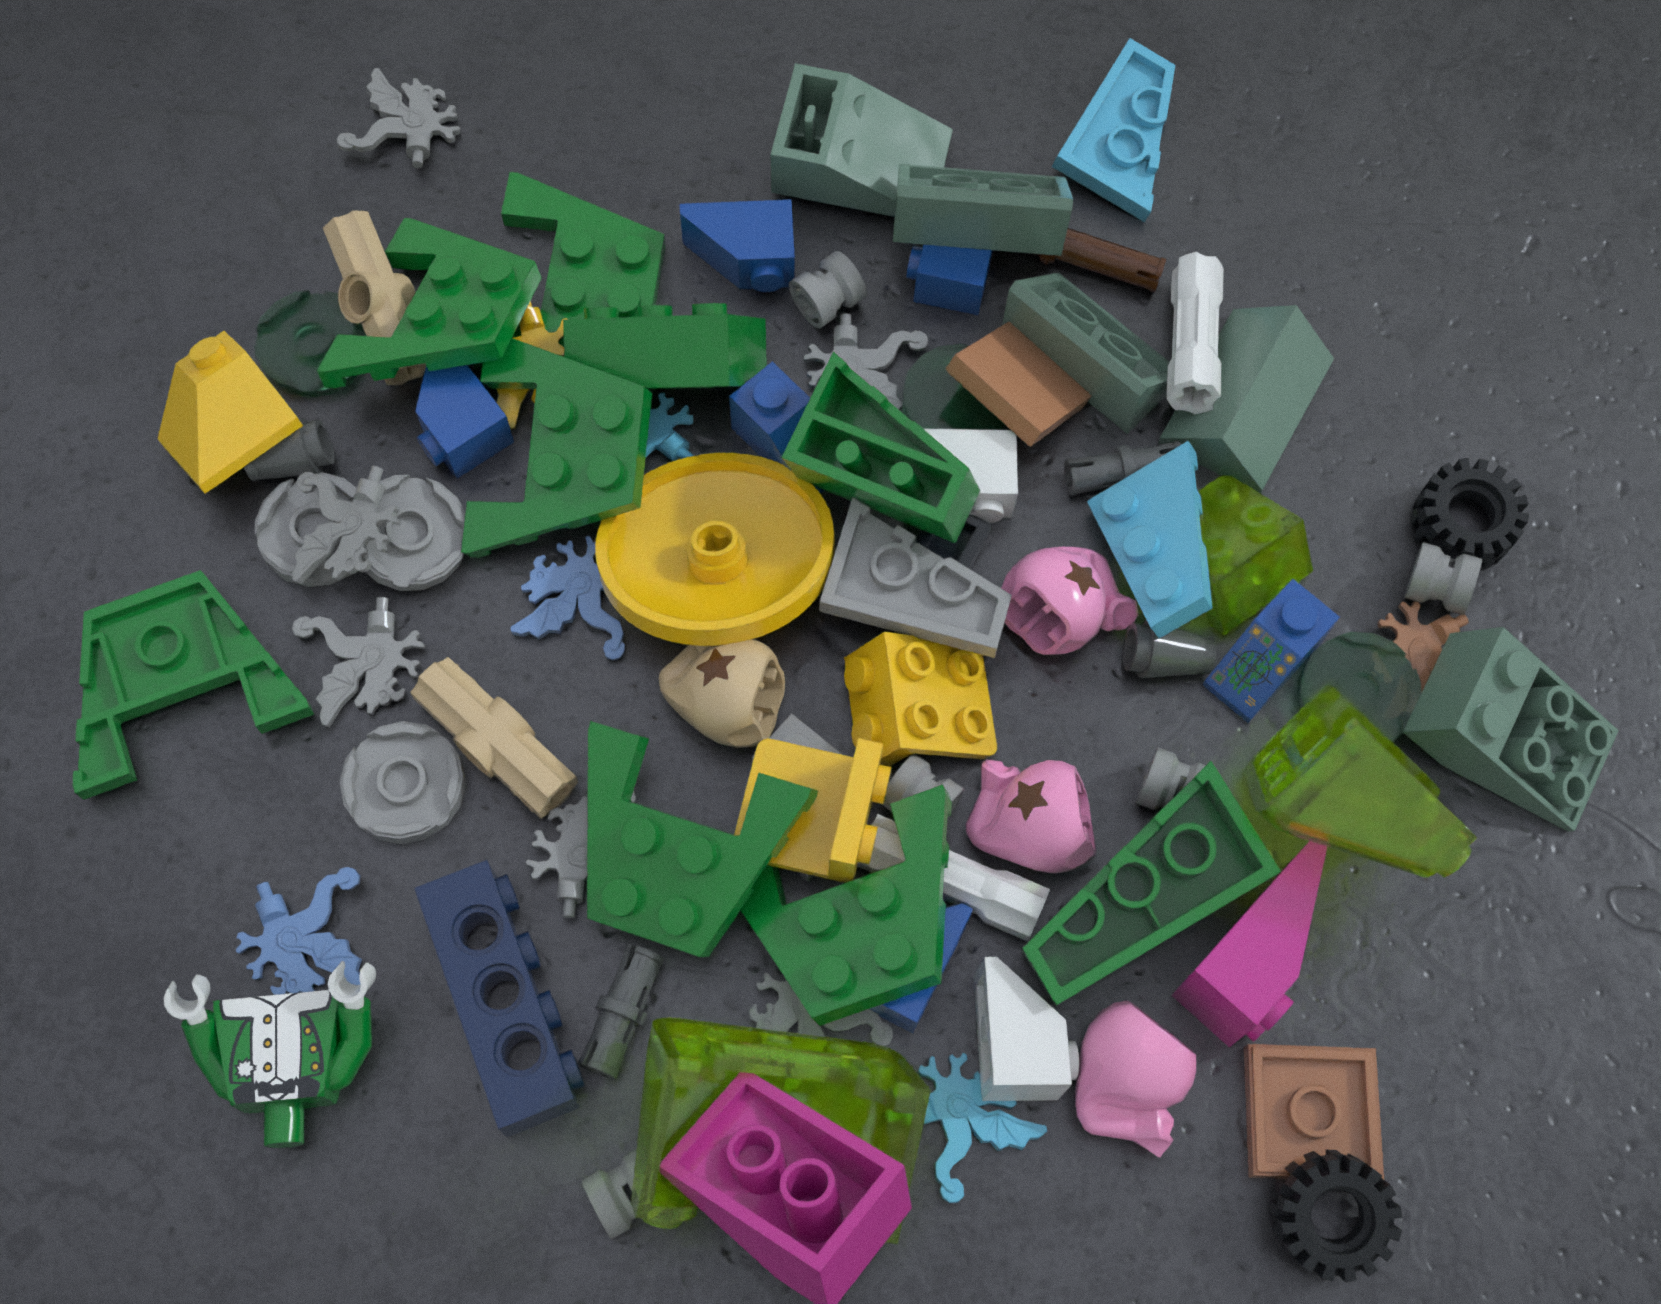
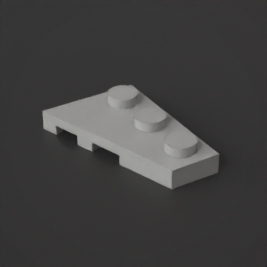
(903, 587)

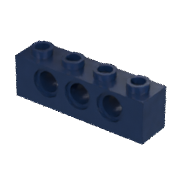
(451, 911)

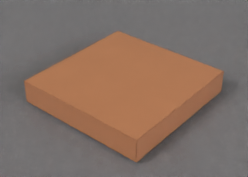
(1018, 383)
(1308, 1103)

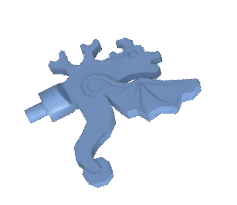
(578, 585)
(289, 937)

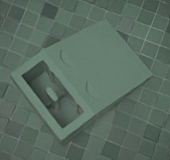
(846, 141)
(1511, 725)

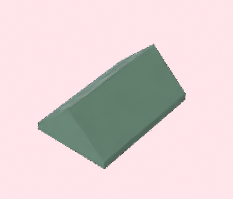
(982, 209)
(1090, 346)
(1267, 382)

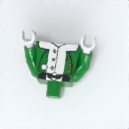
(279, 1048)

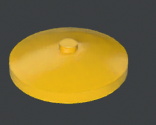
(717, 550)

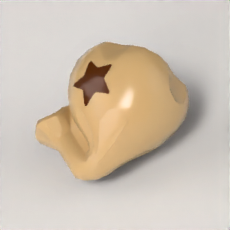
(726, 691)

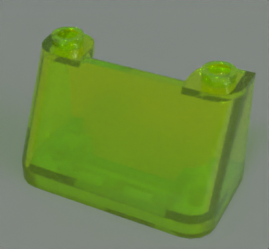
(1355, 791)
(847, 1081)

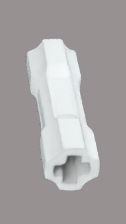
(1195, 364)
(995, 895)

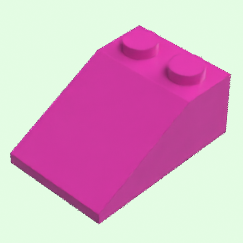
(1249, 970)
(790, 1187)

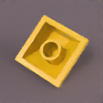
(221, 412)

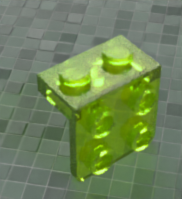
(1250, 550)

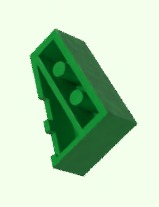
(668, 349)
(871, 451)

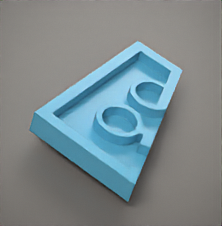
(1121, 131)
(1158, 538)

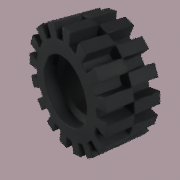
(1485, 490)
(1368, 1238)

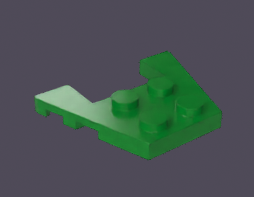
(594, 256)
(457, 316)
(582, 450)
(161, 652)
(668, 873)
(867, 935)

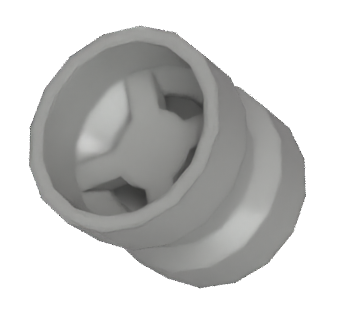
(825, 291)
(1443, 578)
(915, 777)
(1163, 778)
(610, 1197)

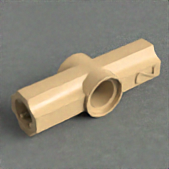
(369, 287)
(494, 737)

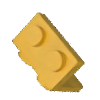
(919, 698)
(835, 829)

